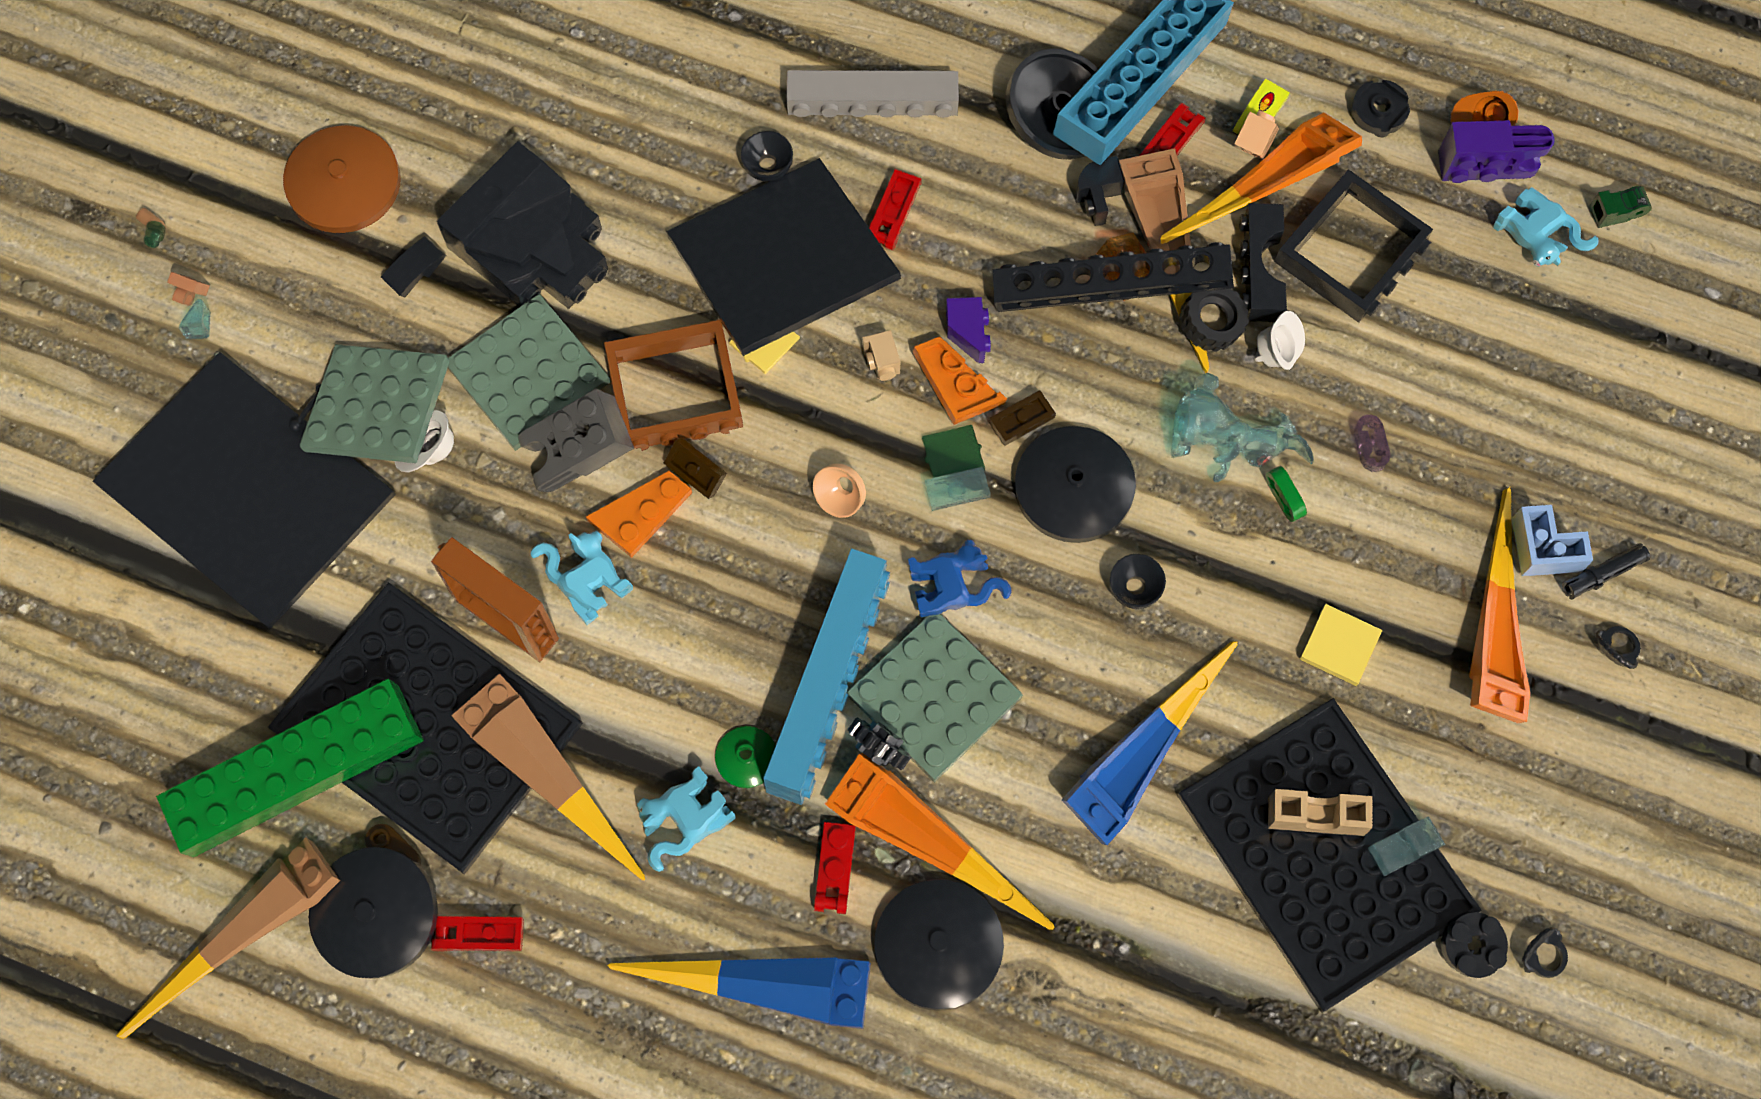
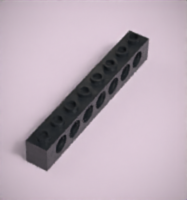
(1126, 286)

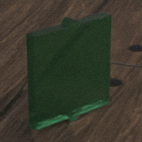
(952, 451)

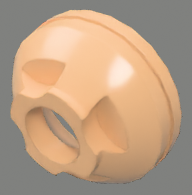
(832, 496)

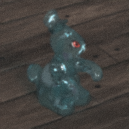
(1209, 421)

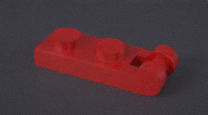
(1175, 134)
(895, 207)
(835, 866)
(479, 933)

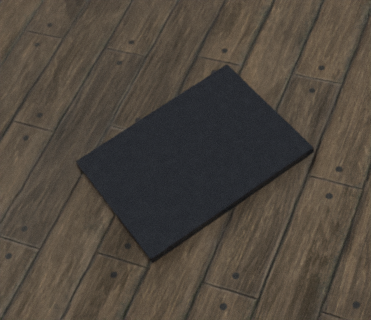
(239, 493)
(448, 785)
(1317, 890)

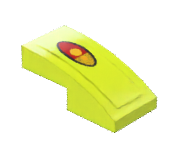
(1268, 99)

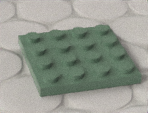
(526, 369)
(375, 403)
(935, 695)

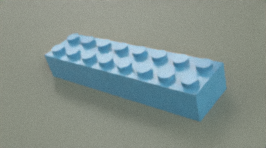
(1139, 74)
(826, 678)

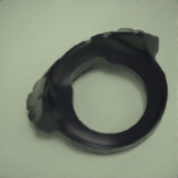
(1604, 640)
(1530, 958)

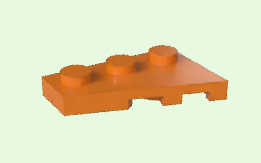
(955, 383)
(640, 513)

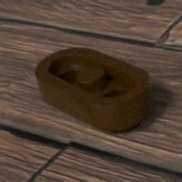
(393, 841)

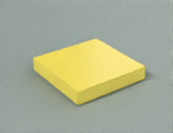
(1341, 644)

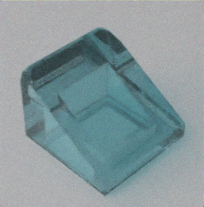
(196, 322)

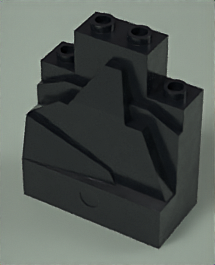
(526, 231)

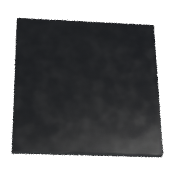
(782, 256)

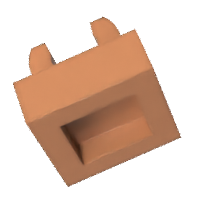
(186, 288)

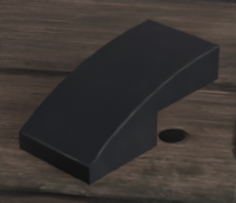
(412, 265)

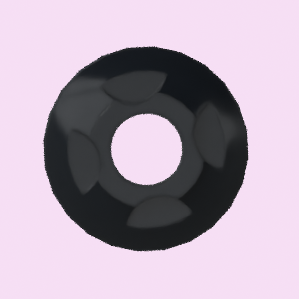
(767, 145)
(1141, 568)

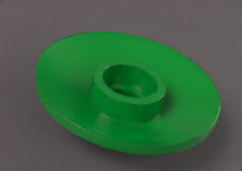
(739, 771)

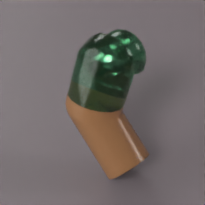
(154, 227)

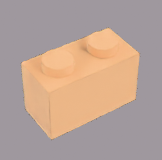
(1257, 134)

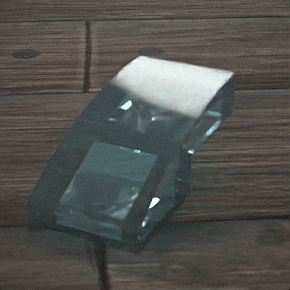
(1406, 846)

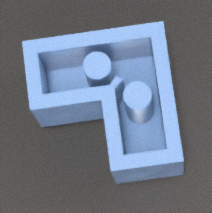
(1542, 549)

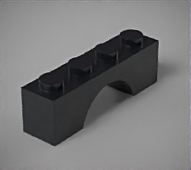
(1262, 229)

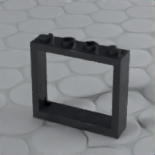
(1325, 284)

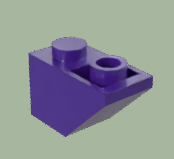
(966, 326)

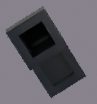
(1098, 183)

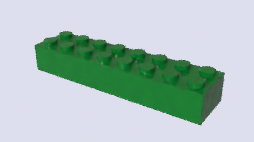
(289, 768)

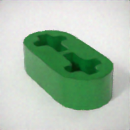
(1286, 493)

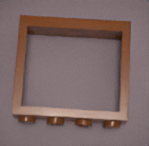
(670, 342)
(495, 599)

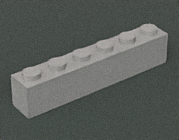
(872, 93)

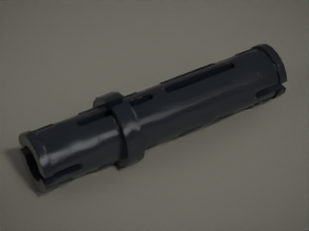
(1595, 576)

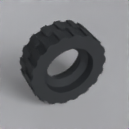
(1200, 333)

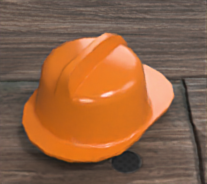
(1486, 107)

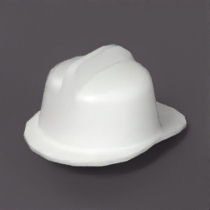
(1281, 342)
(436, 444)

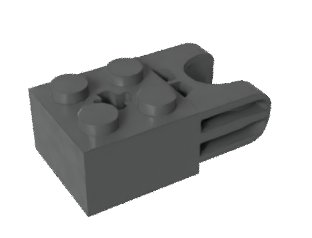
(577, 439)

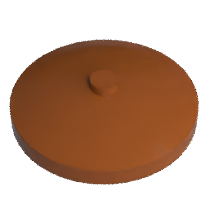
(341, 179)

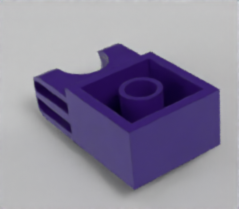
(1492, 151)

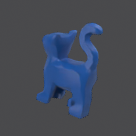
(949, 584)

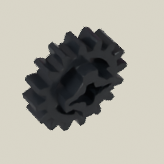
(879, 743)

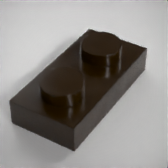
(1022, 417)
(695, 468)

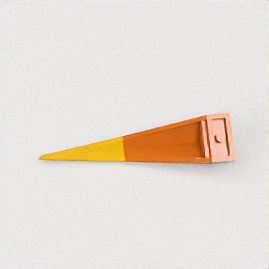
(1303, 153)
(1498, 660)
(890, 810)

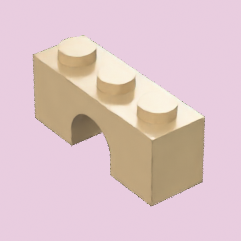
(1335, 815)

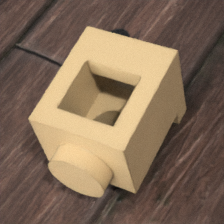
(882, 355)

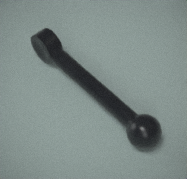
(295, 425)

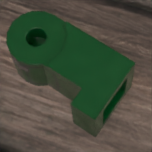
(1620, 206)

